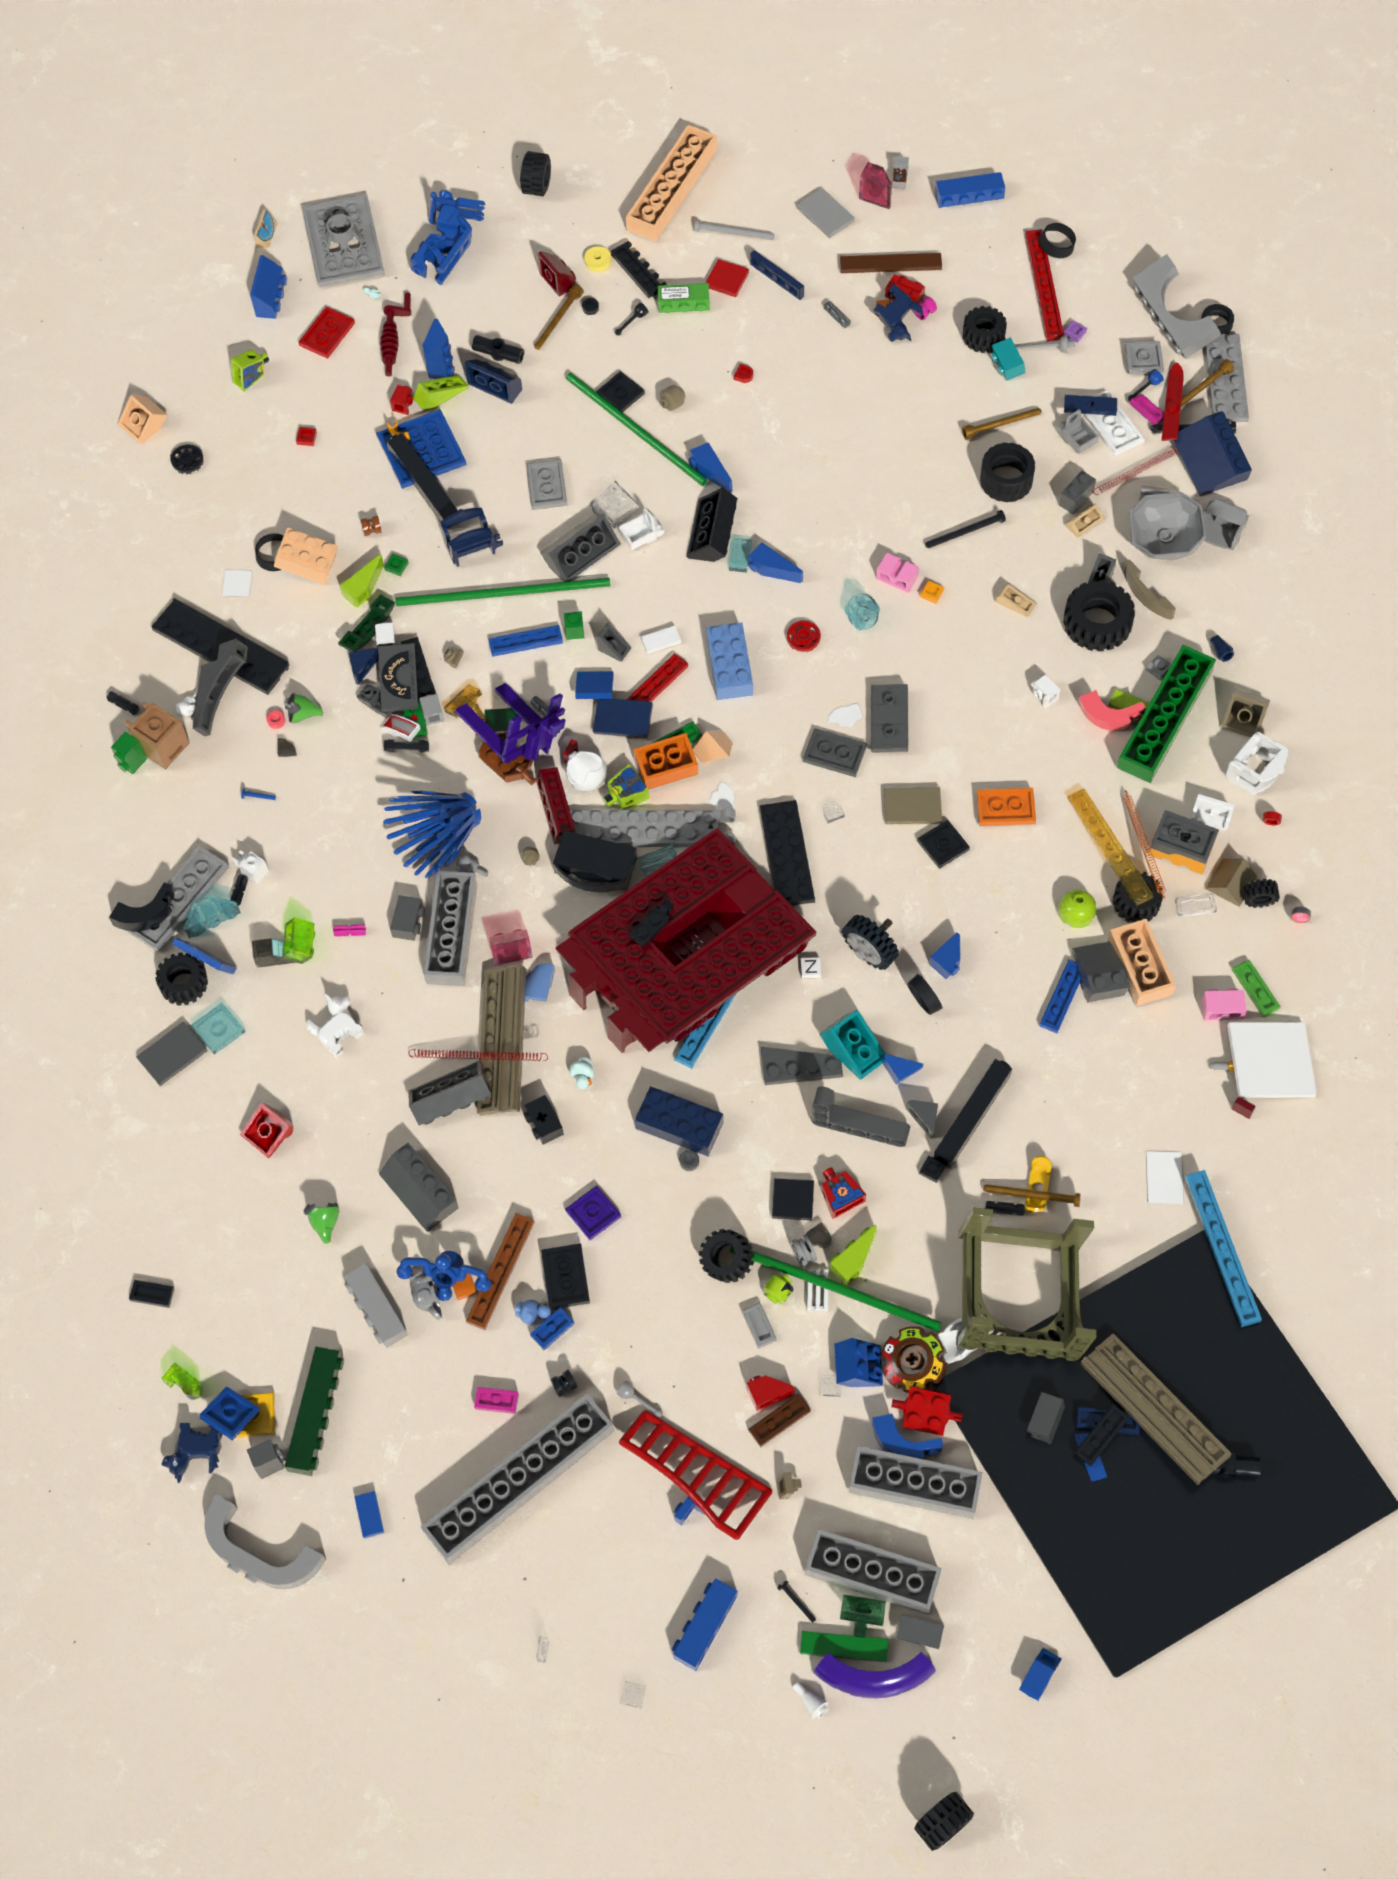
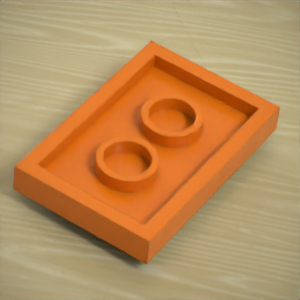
(1006, 806)

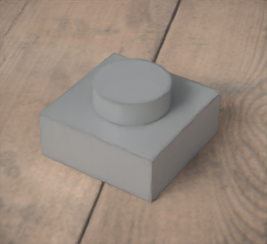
(1158, 667)

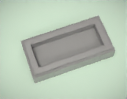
(759, 1325)

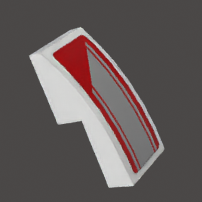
(400, 727)

